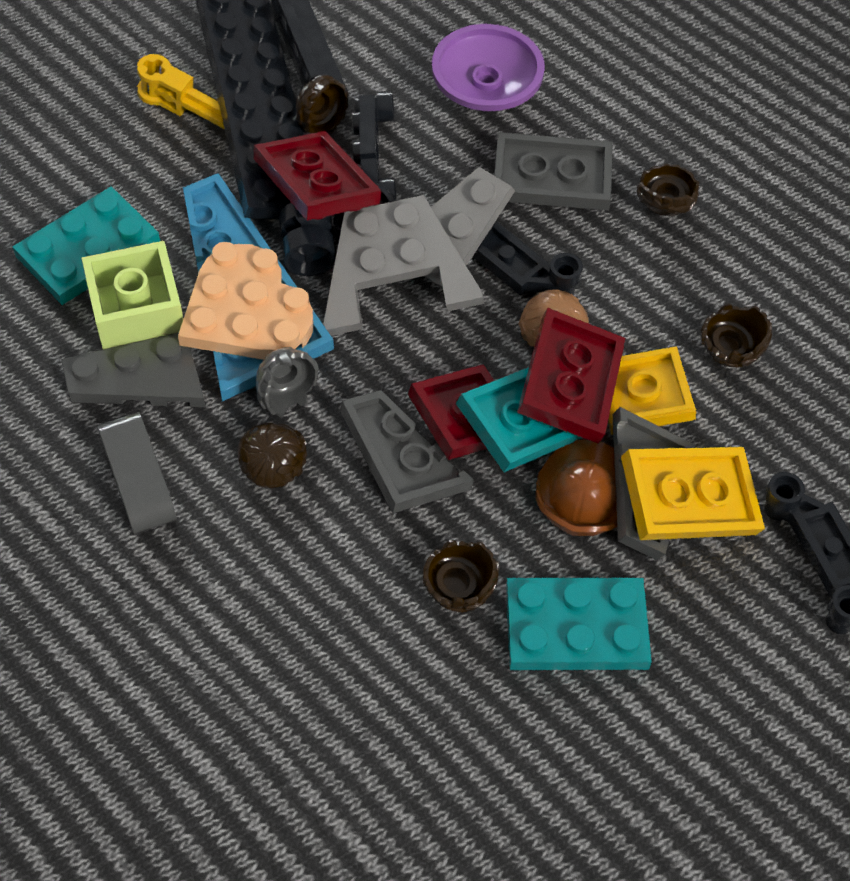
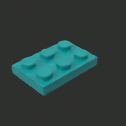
(90, 229)
(504, 432)
(577, 624)

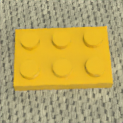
(692, 493)

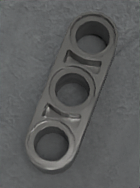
(137, 473)

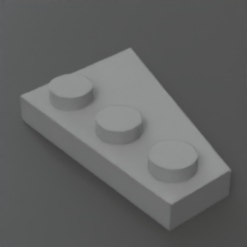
(470, 212)

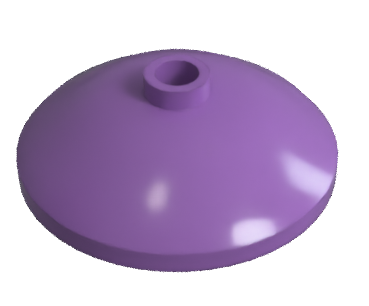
(488, 67)

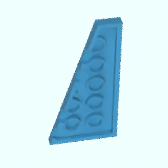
(219, 218)

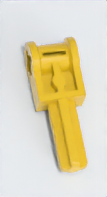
(174, 89)

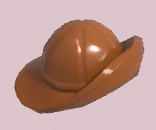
(579, 488)

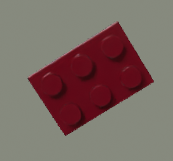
(317, 175)
(572, 376)

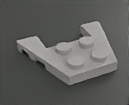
(391, 246)

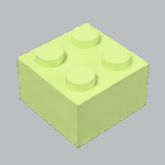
(133, 294)

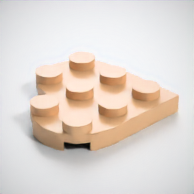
(244, 305)

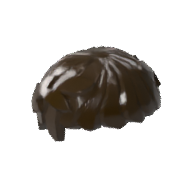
(321, 104)
(668, 189)
(736, 335)
(272, 454)
(461, 575)

